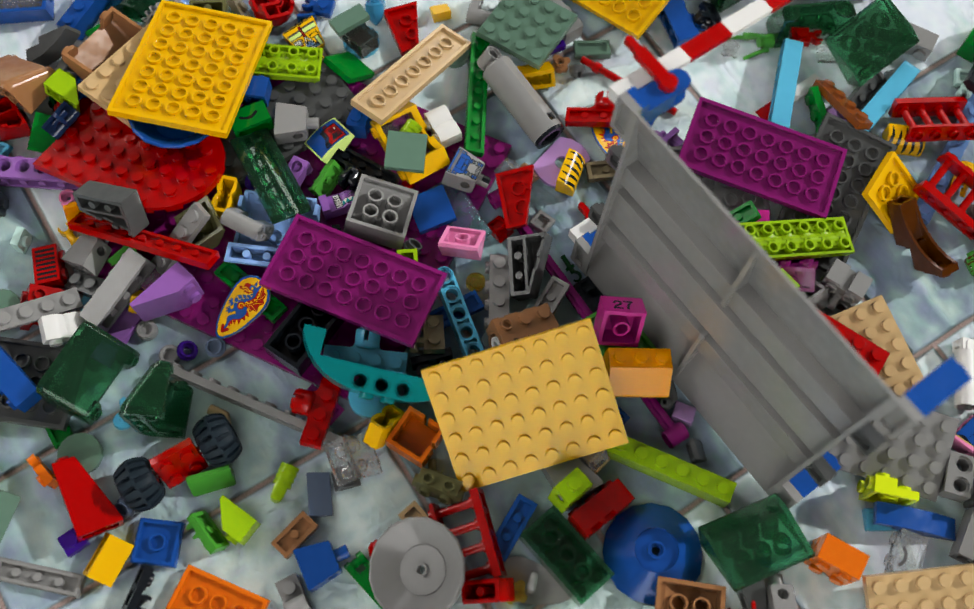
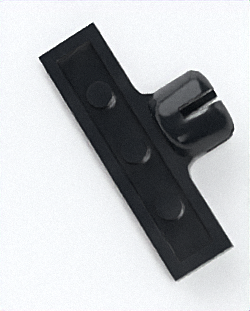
(355, 165)

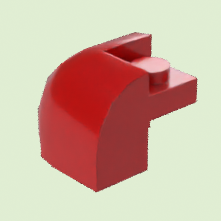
(273, 10)

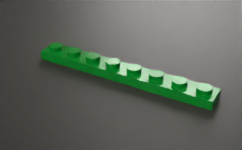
(476, 100)

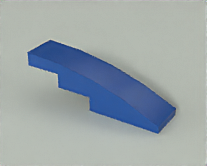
(915, 520)

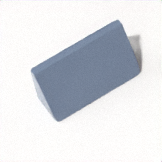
(319, 494)

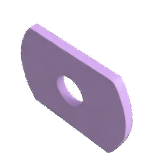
(545, 165)

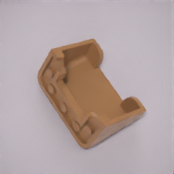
(111, 35)
(23, 81)

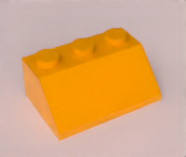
(639, 371)

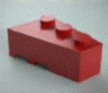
(11, 121)
(600, 508)

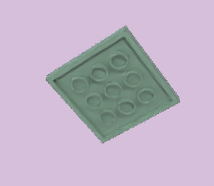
(527, 28)

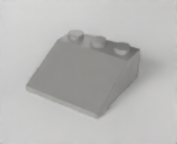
(380, 212)

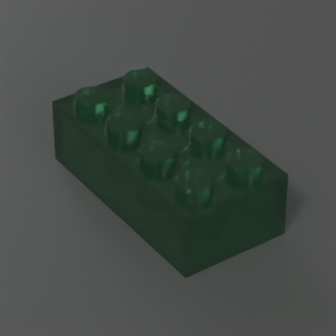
(566, 556)

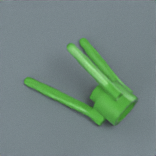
(763, 41)

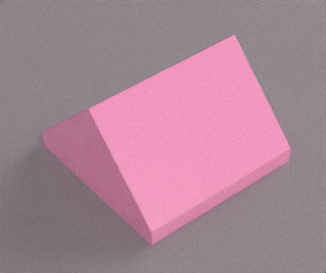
(462, 242)

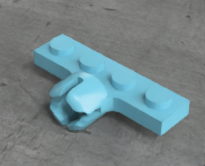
(369, 353)

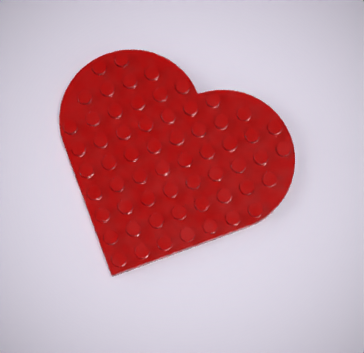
(110, 153)

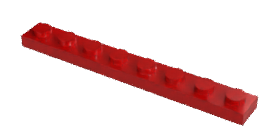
(146, 241)

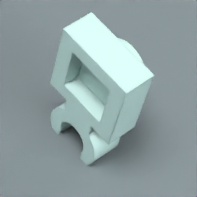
(958, 77)

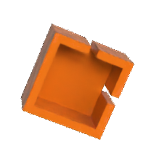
(413, 438)
(837, 560)

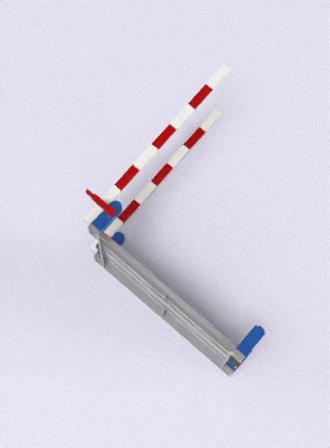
(737, 327)

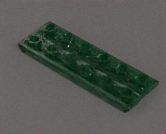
(270, 176)

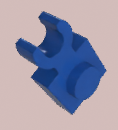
(321, 8)

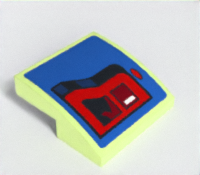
(328, 139)

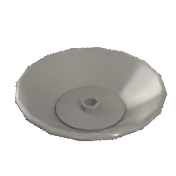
(398, 560)

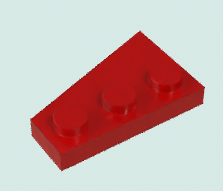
(403, 25)
(515, 195)

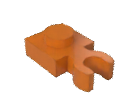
(45, 475)

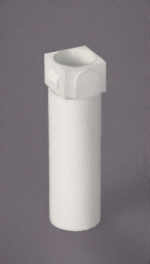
(964, 354)

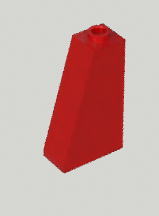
(84, 500)

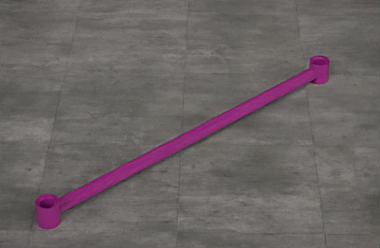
(673, 433)

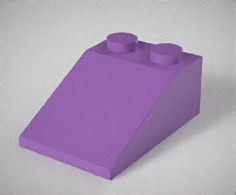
(168, 294)

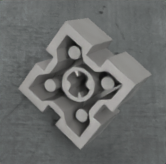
(844, 285)

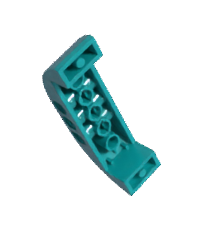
(343, 372)

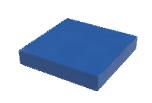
(433, 210)
(158, 542)

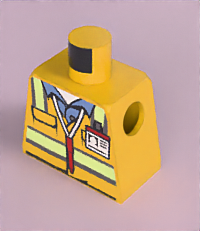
(305, 34)

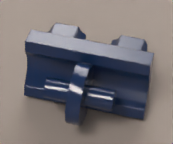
(61, 120)

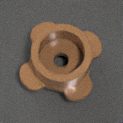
(560, 68)

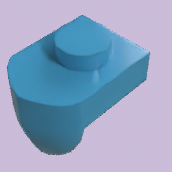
(375, 9)

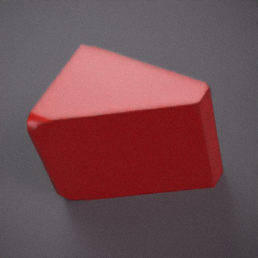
(499, 229)

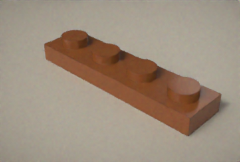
(845, 107)

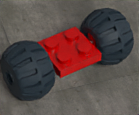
(140, 479)

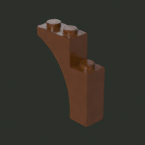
(912, 233)

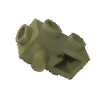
(434, 484)

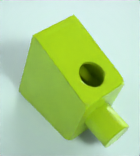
(570, 490)

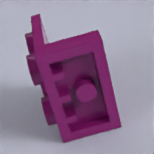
(802, 271)

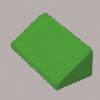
(211, 480)

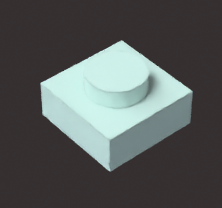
(21, 240)

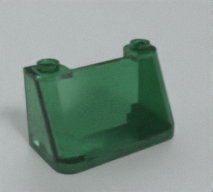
(820, 15)
(85, 372)
(158, 405)

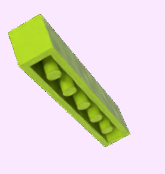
(674, 471)

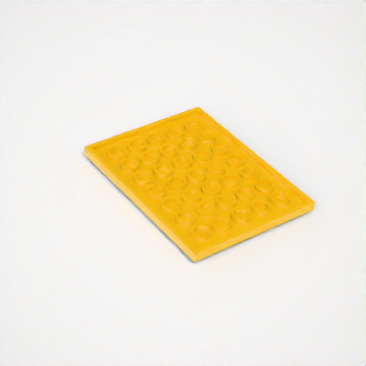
(191, 69)
(525, 405)

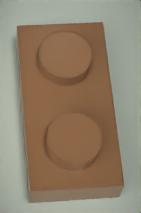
(294, 535)

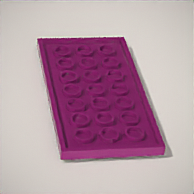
(762, 158)
(354, 280)

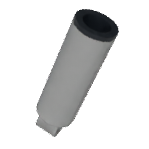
(519, 98)

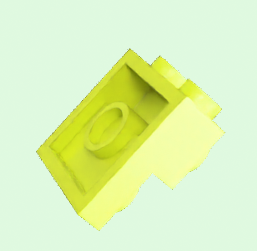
(885, 489)

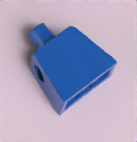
(320, 563)

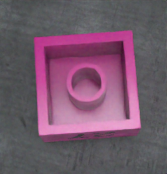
(619, 321)

